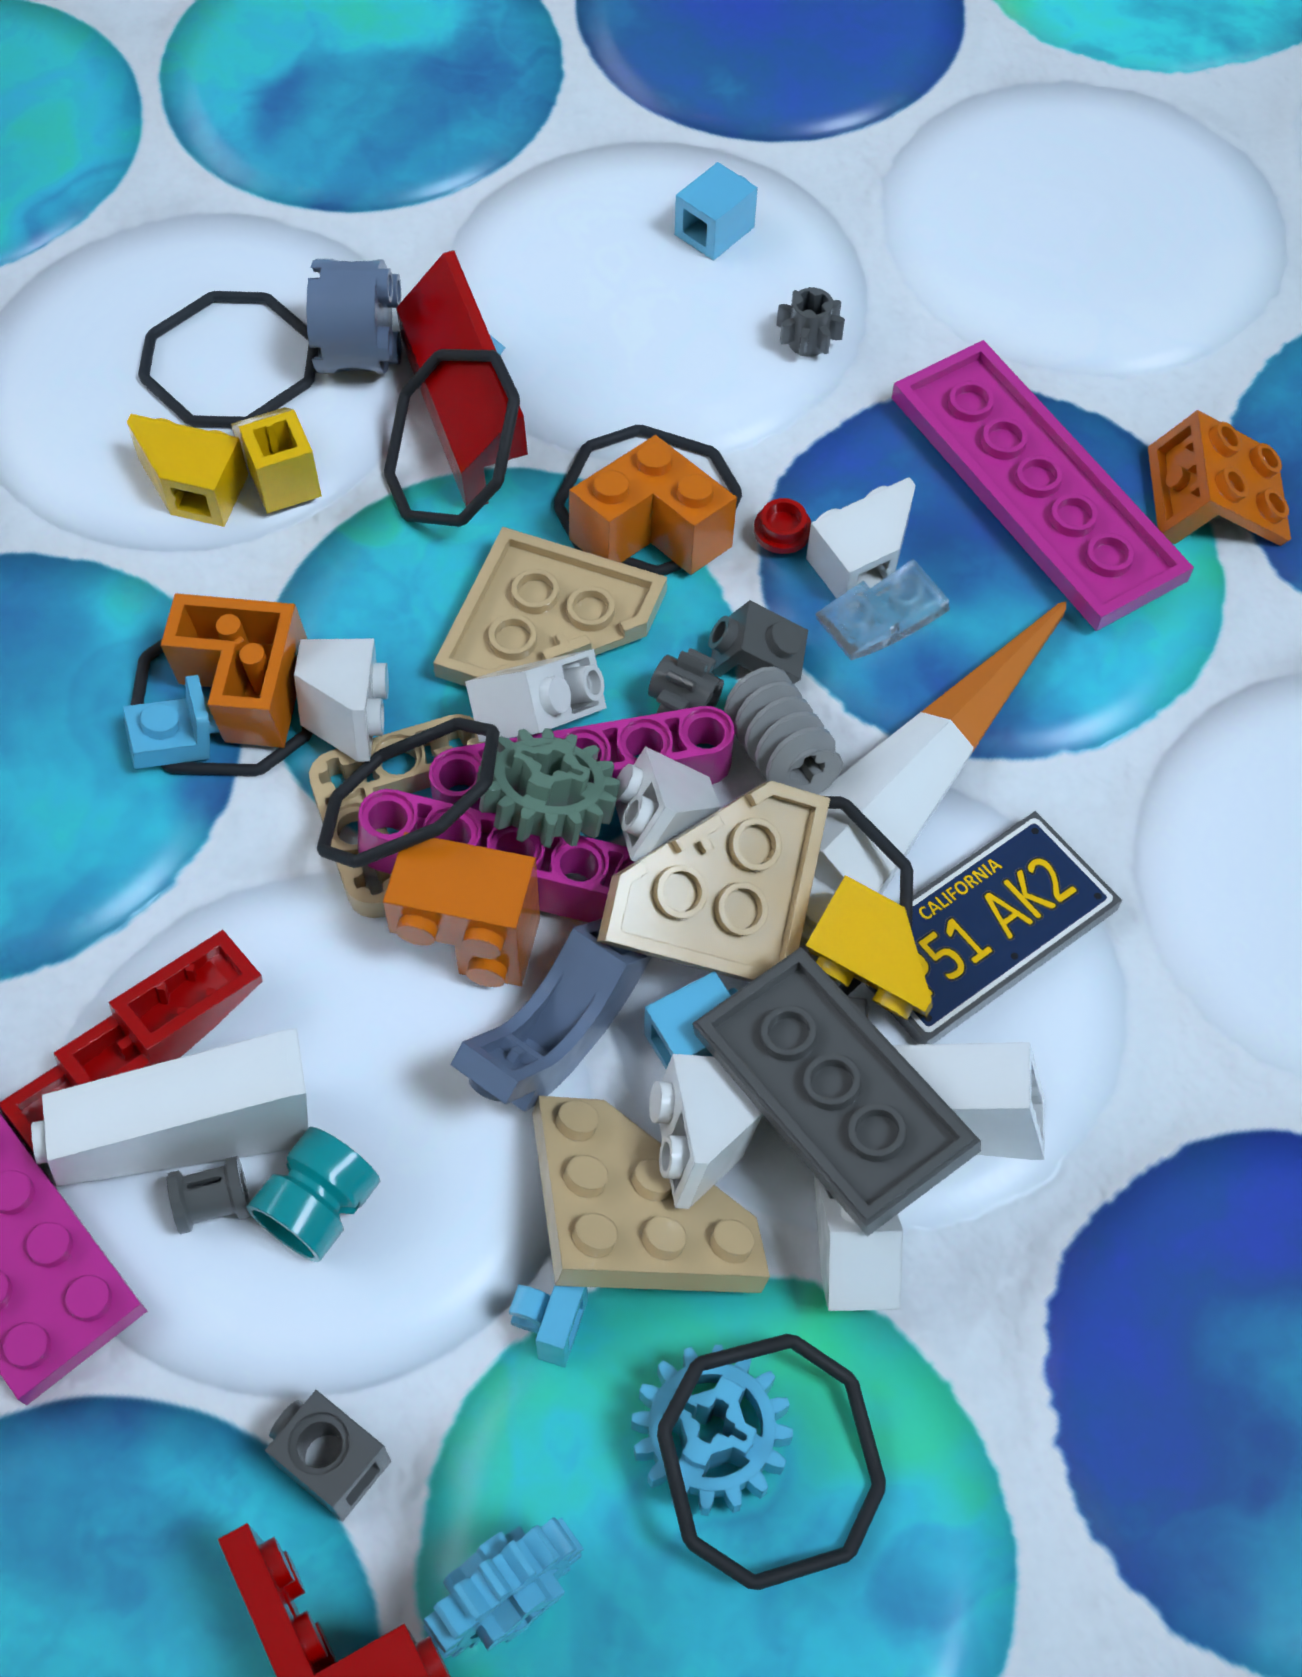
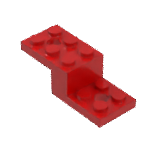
(293, 1640)

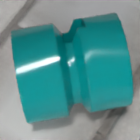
(320, 1185)

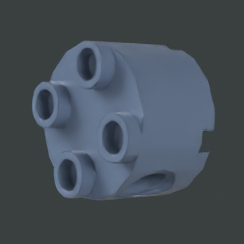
(353, 315)

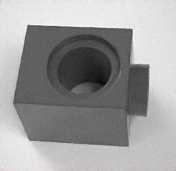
(349, 1476)

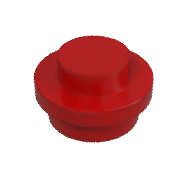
(782, 526)

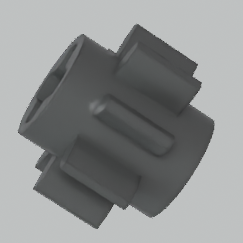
(810, 321)
(685, 682)

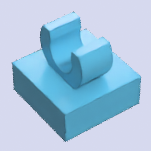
(552, 1317)

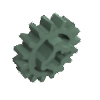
(550, 788)

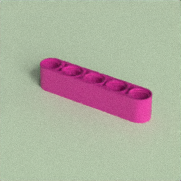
(667, 733)
(557, 893)

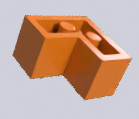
(655, 500)
(246, 657)
(467, 899)

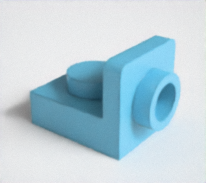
(170, 729)

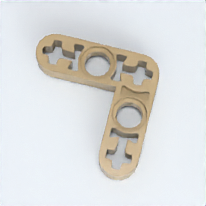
(416, 779)

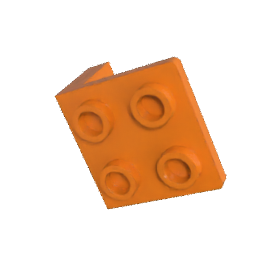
(1212, 471)

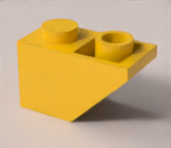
(278, 458)
(190, 467)
(871, 941)

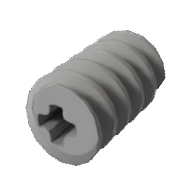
(782, 731)

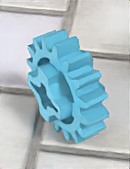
(739, 1440)
(503, 1587)

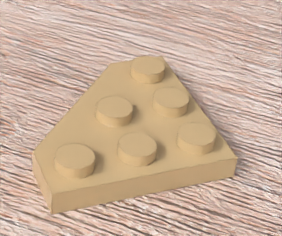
(543, 604)
(726, 889)
(617, 1215)

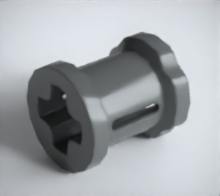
(208, 1194)

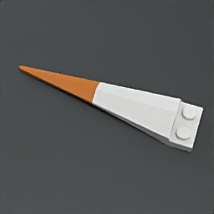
(913, 770)

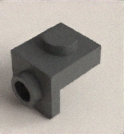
(757, 640)

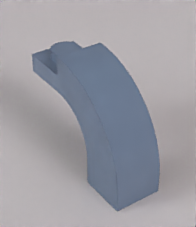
(556, 1025)

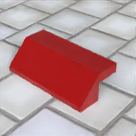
(460, 395)

